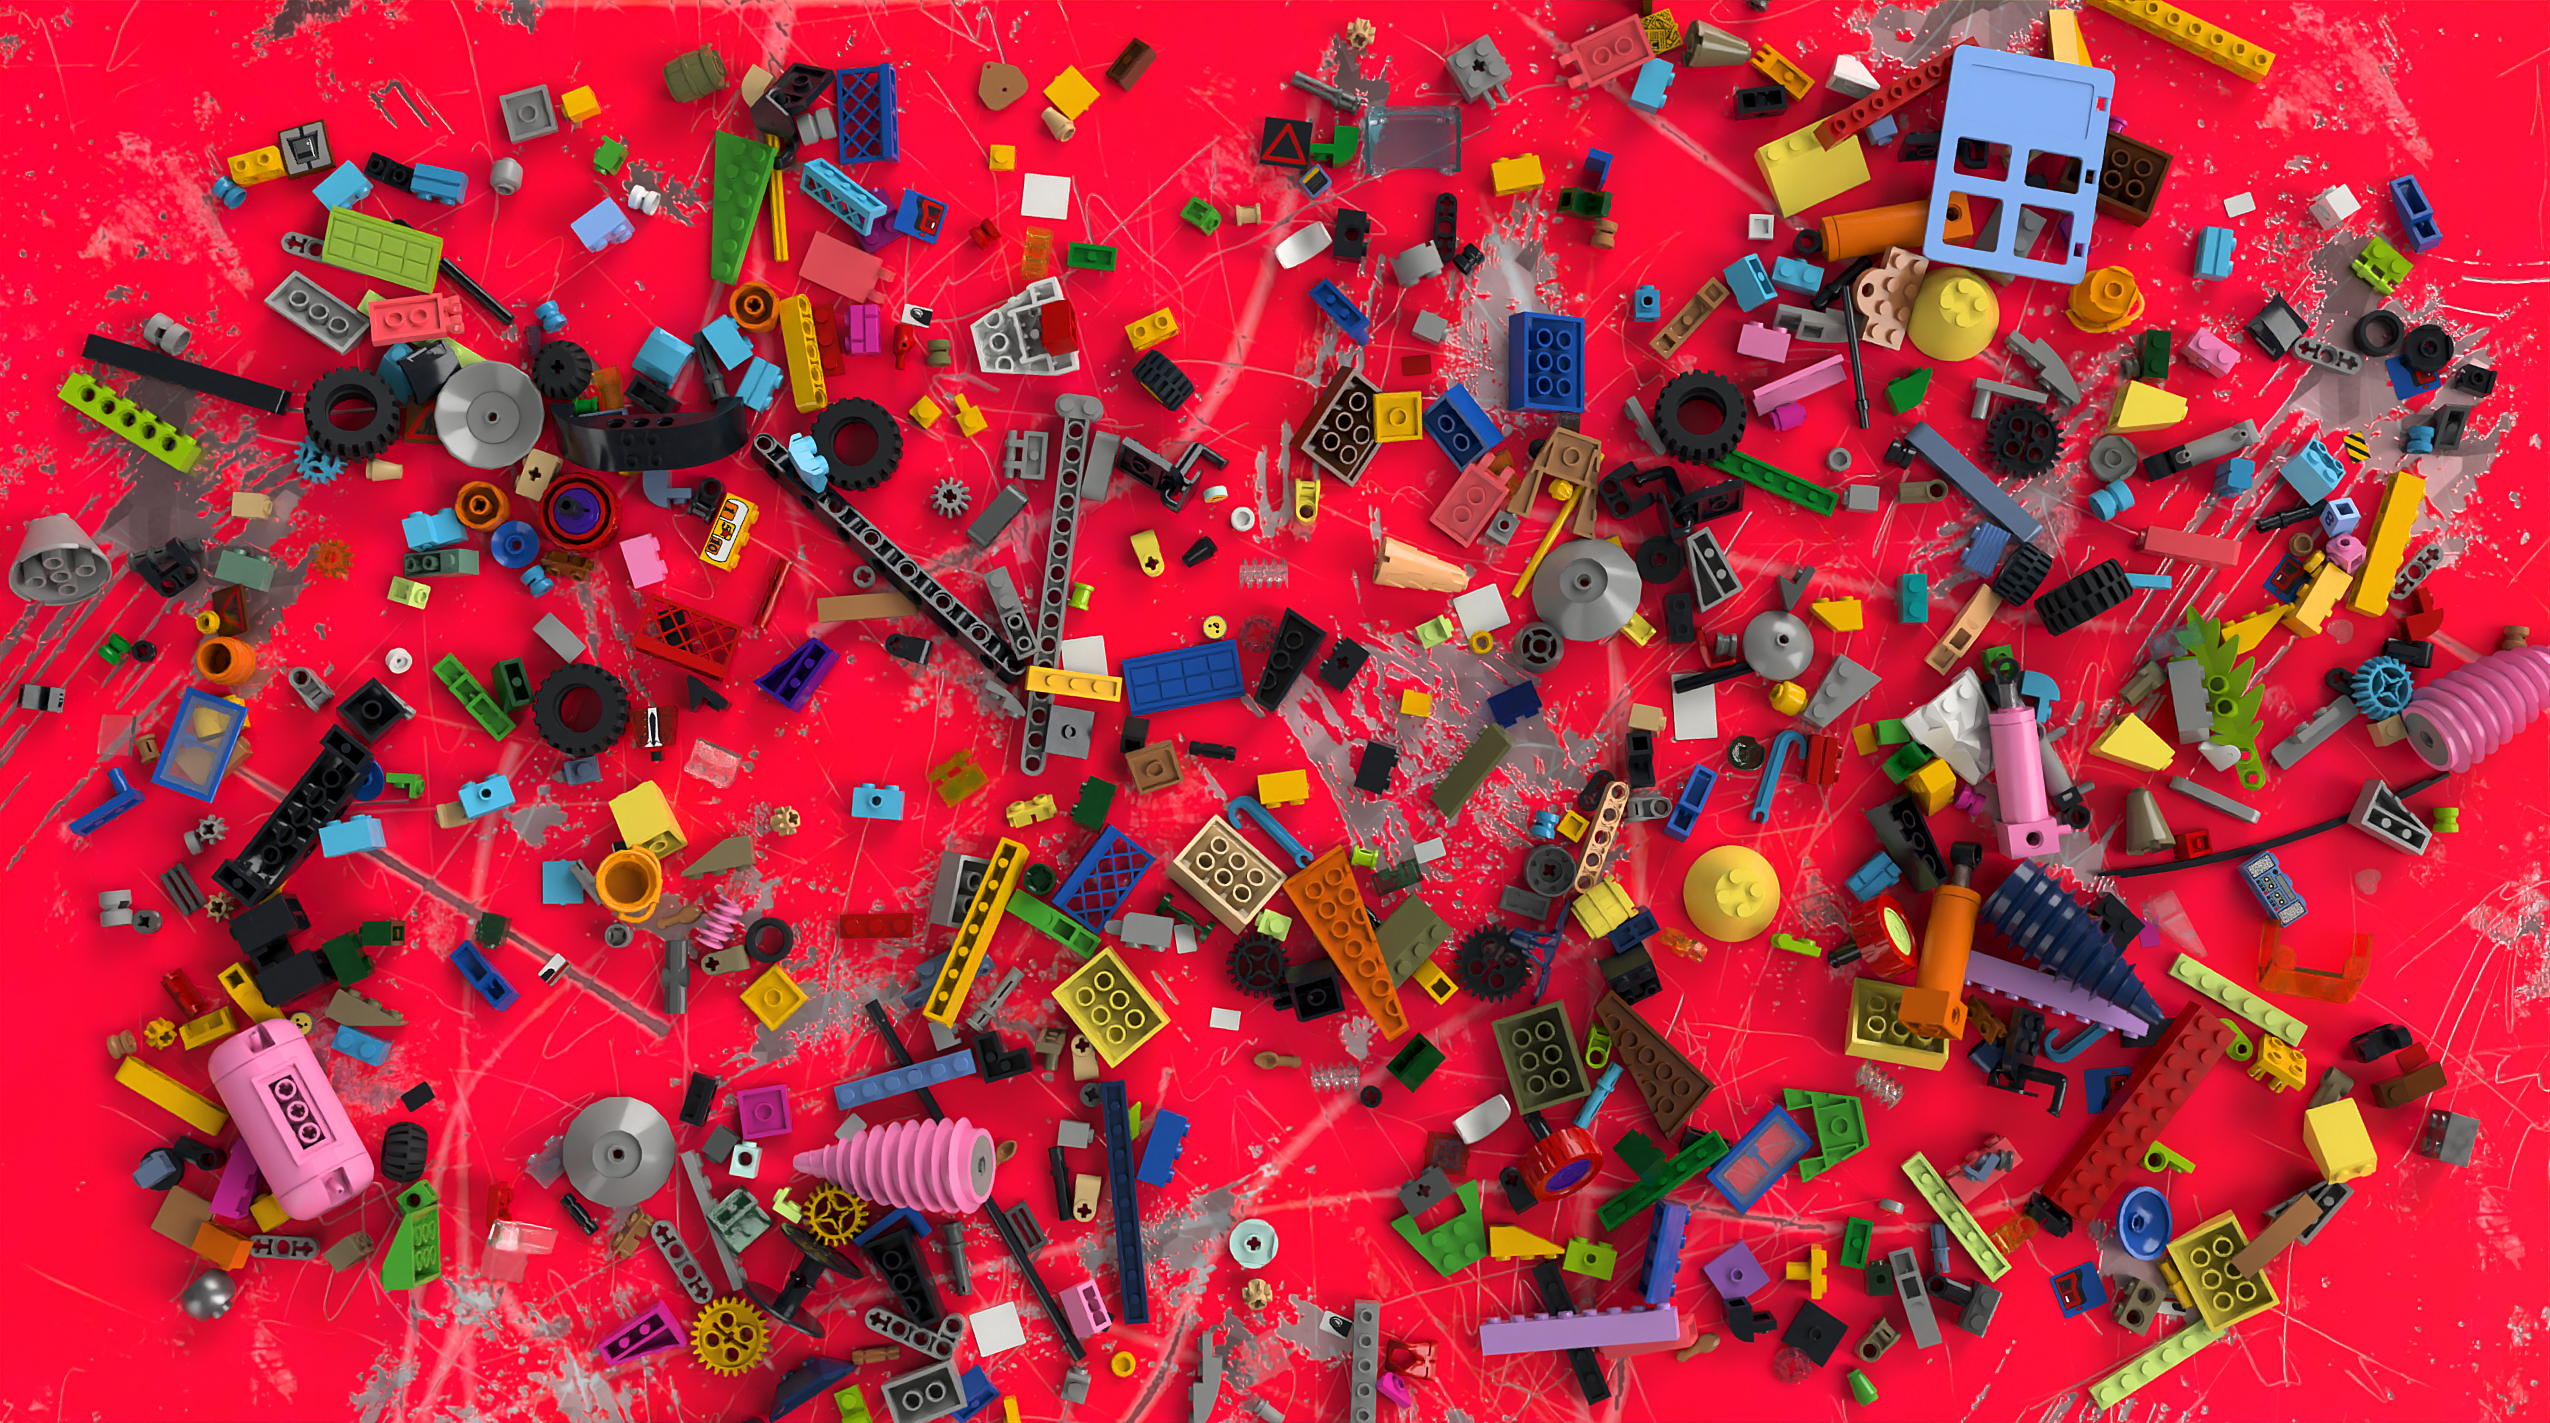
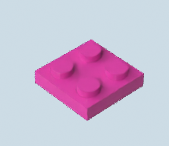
(765, 1111)

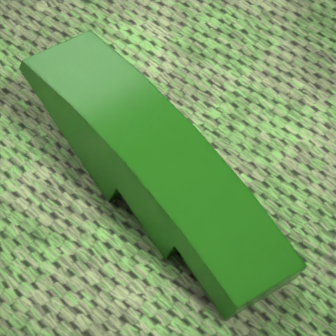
(474, 696)

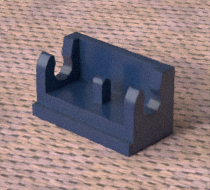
(1633, 930)

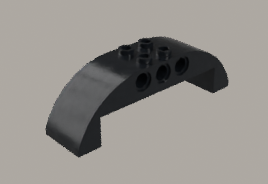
(650, 440)
(294, 826)

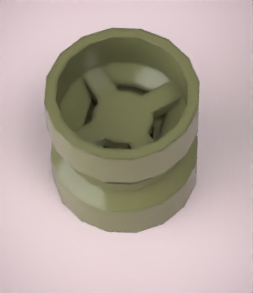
(939, 353)

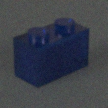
(1514, 703)

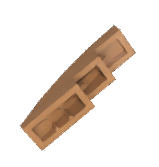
(865, 607)
(2276, 1236)

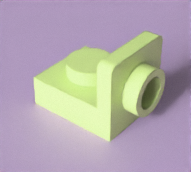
(409, 592)
(1434, 631)
(1273, 924)
(788, 1209)

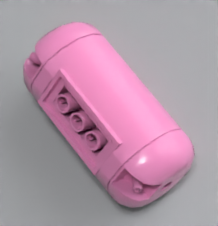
(291, 1119)

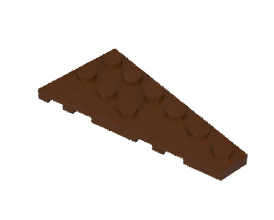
(1661, 1073)

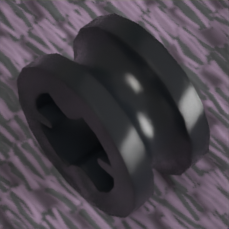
(136, 653)
(1366, 1102)

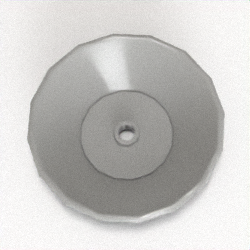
(470, 400)
(1590, 610)
(626, 1126)

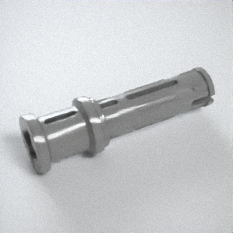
(986, 1010)

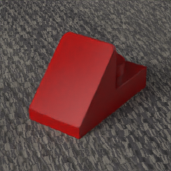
(2192, 844)

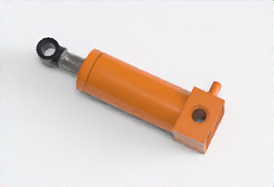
(1934, 1002)

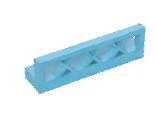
(841, 189)

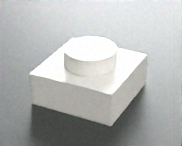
(1760, 227)

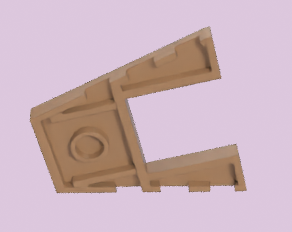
(1570, 458)

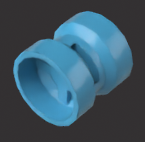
(229, 192)
(551, 316)
(2420, 439)
(537, 581)
(1545, 824)

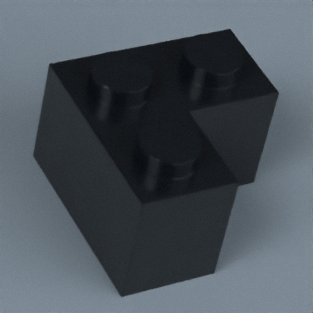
(2116, 918)
(997, 1063)

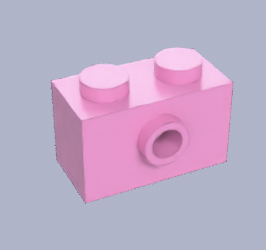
(1764, 343)
(2210, 352)
(644, 560)
(1085, 1308)

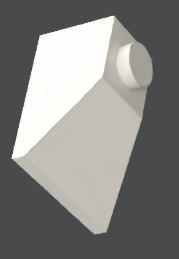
(1851, 78)

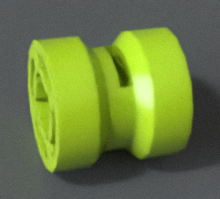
(2445, 820)

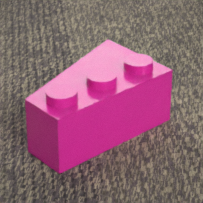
(238, 1184)
(644, 1334)

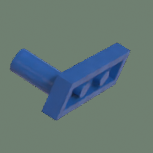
(1341, 311)
(126, 799)
(913, 1216)

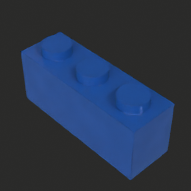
(1163, 1148)

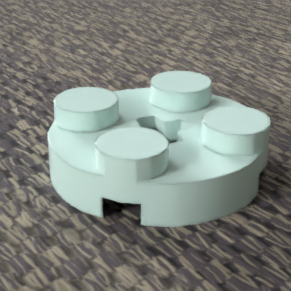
(1242, 1251)

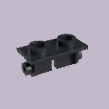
(2057, 1220)

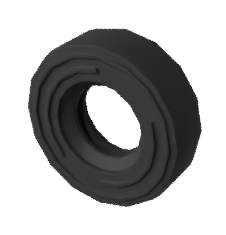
(175, 1177)

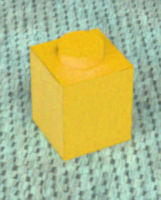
(580, 104)

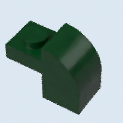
(1583, 204)

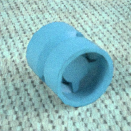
(2112, 499)

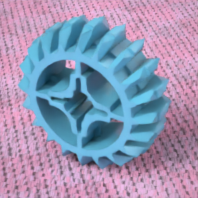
(2390, 689)

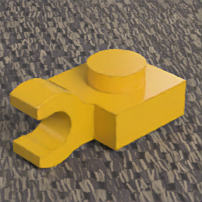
(970, 418)

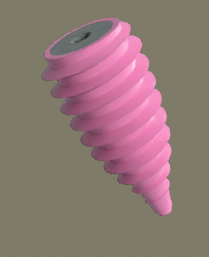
(2478, 707)
(911, 1166)

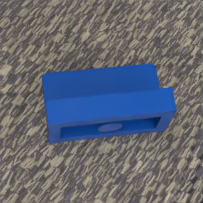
(1599, 162)
(978, 1393)

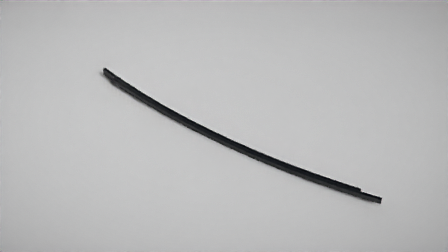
(2242, 851)

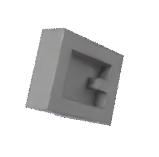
(1076, 1385)

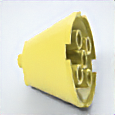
(1953, 315)
(1731, 893)

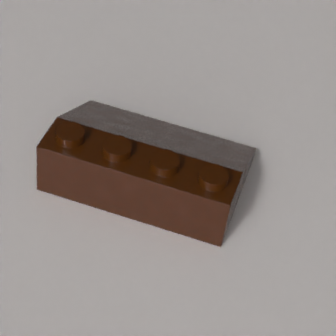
(2127, 181)
(1341, 427)

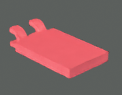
(1609, 53)
(844, 269)
(414, 318)
(1472, 500)

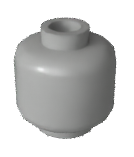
(506, 176)

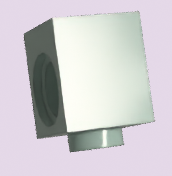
(738, 1167)

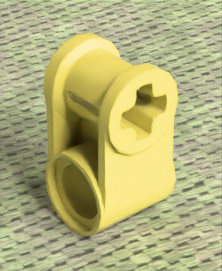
(1307, 497)
(1147, 549)

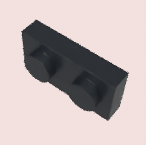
(667, 624)

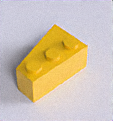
(2316, 600)
(1932, 785)

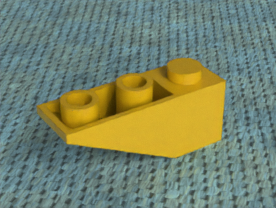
(2252, 628)
(247, 992)
(1511, 1240)

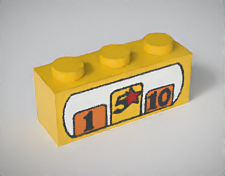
(729, 532)

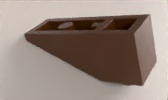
(2408, 1085)

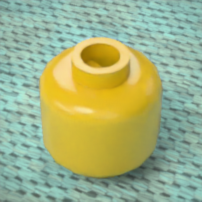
(1788, 698)

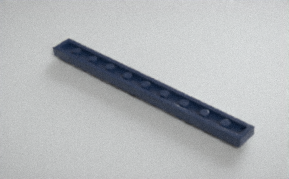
(1125, 1201)

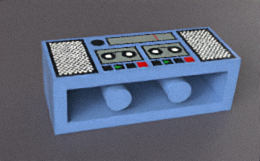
(2273, 888)

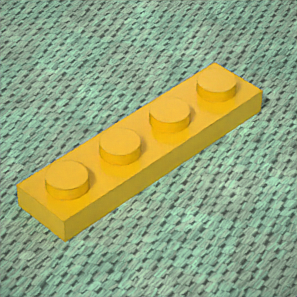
(1073, 683)

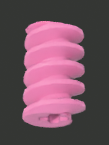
(720, 923)

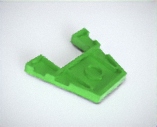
(1838, 1128)
(1454, 1241)

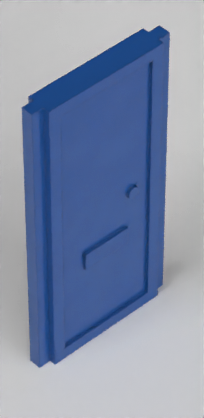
(1183, 677)

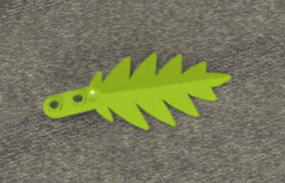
(2229, 711)

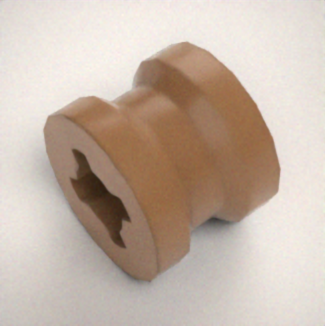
(121, 1044)

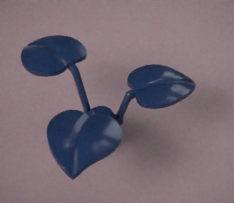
(1527, 941)

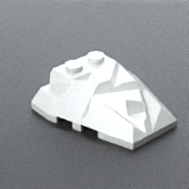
(1010, 336)
(1957, 727)

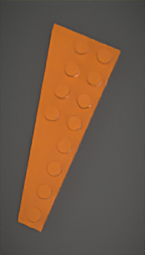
(1335, 912)

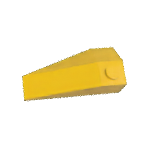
(2065, 39)

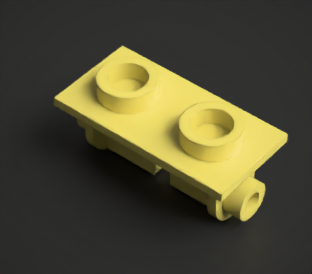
(1020, 812)

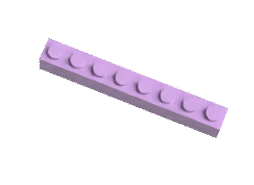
(2040, 990)
(1580, 1330)

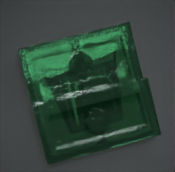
(739, 1220)

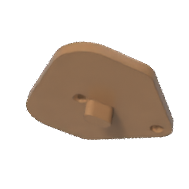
(995, 81)

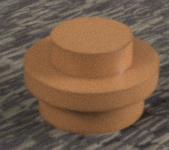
(2300, 544)

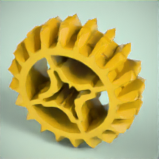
(815, 1219)

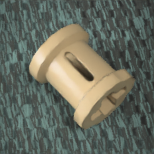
(1248, 214)

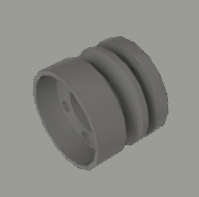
(1563, 871)

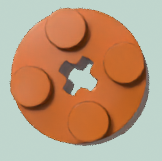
(749, 296)
(469, 505)

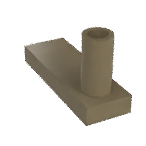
(1051, 1044)

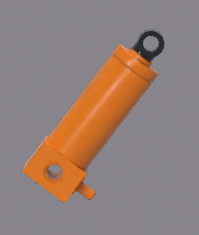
(1873, 229)

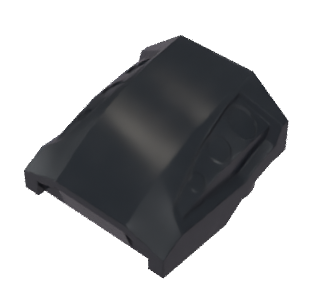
(2276, 327)
(429, 369)

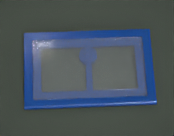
(199, 744)
(1759, 1158)

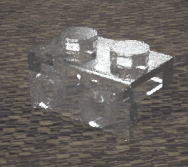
(713, 763)

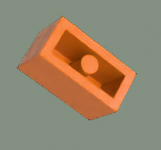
(222, 1245)

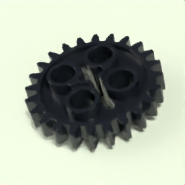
(2004, 434)
(1474, 951)

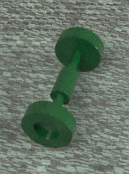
(1185, 917)

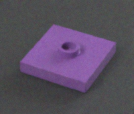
(1736, 1272)

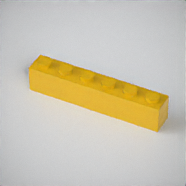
(2386, 544)

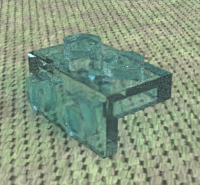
(549, 1163)

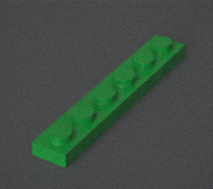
(1778, 482)
(1683, 1167)

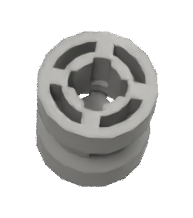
(615, 938)

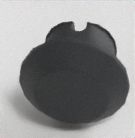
(1535, 447)

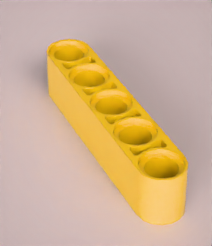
(802, 353)
(172, 1095)

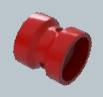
(980, 237)

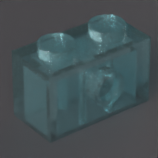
(2175, 640)

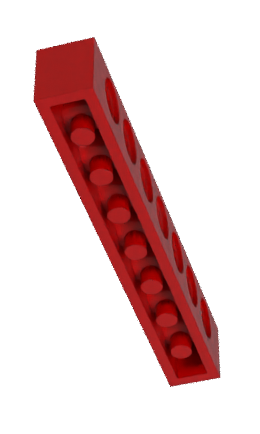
(1887, 99)

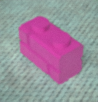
(864, 330)

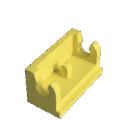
(1638, 630)

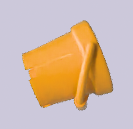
(2104, 300)
(629, 882)

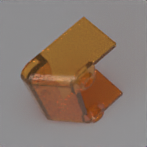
(2280, 975)

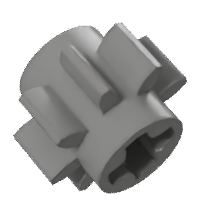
(205, 830)

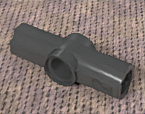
(676, 976)

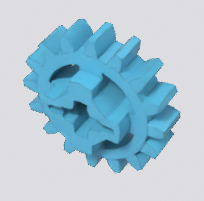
(311, 462)

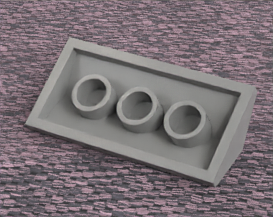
(319, 313)

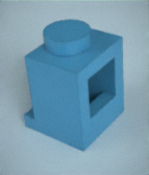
(1644, 312)

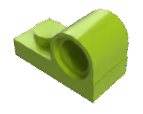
(2164, 1156)
(852, 1405)

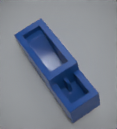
(2415, 213)
(1690, 803)
(484, 976)

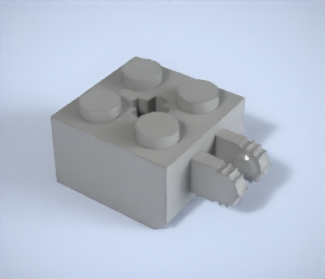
(1475, 83)
(1143, 929)

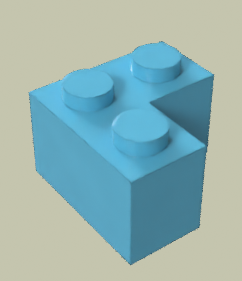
(433, 532)
(358, 835)

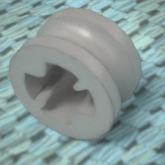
(860, 583)

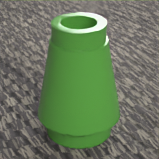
(1862, 1388)

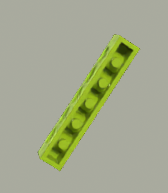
(76, 393)

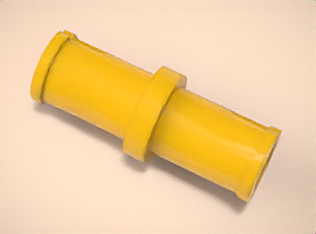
(2176, 1283)

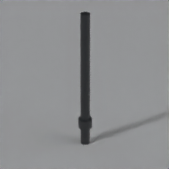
(1861, 402)

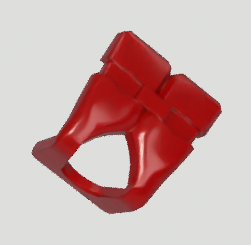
(1705, 653)
(1424, 1358)

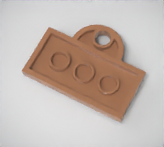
(1889, 296)

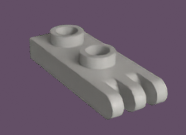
(1645, 429)

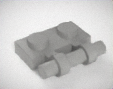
(1033, 455)

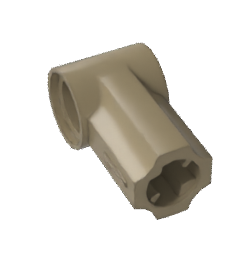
(1920, 492)
(2147, 678)
(2332, 1088)

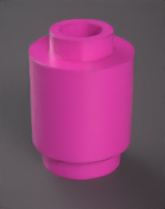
(1787, 416)

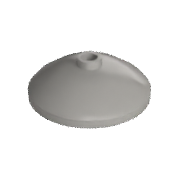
(1771, 657)

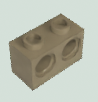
(349, 1251)
(2144, 1309)

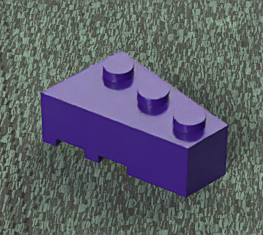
(799, 675)

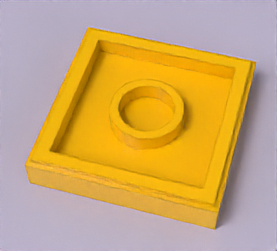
(1397, 416)
(774, 997)

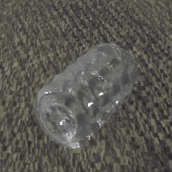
(1263, 573)
(1335, 1077)
(1878, 1083)

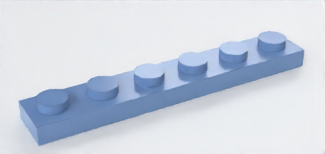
(905, 1079)

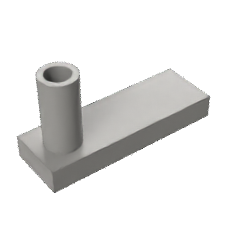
(1987, 387)

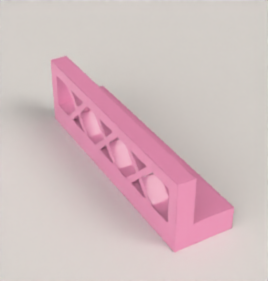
(1798, 385)

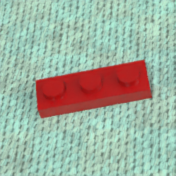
(828, 340)
(876, 926)

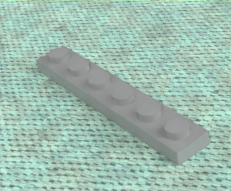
(702, 1187)

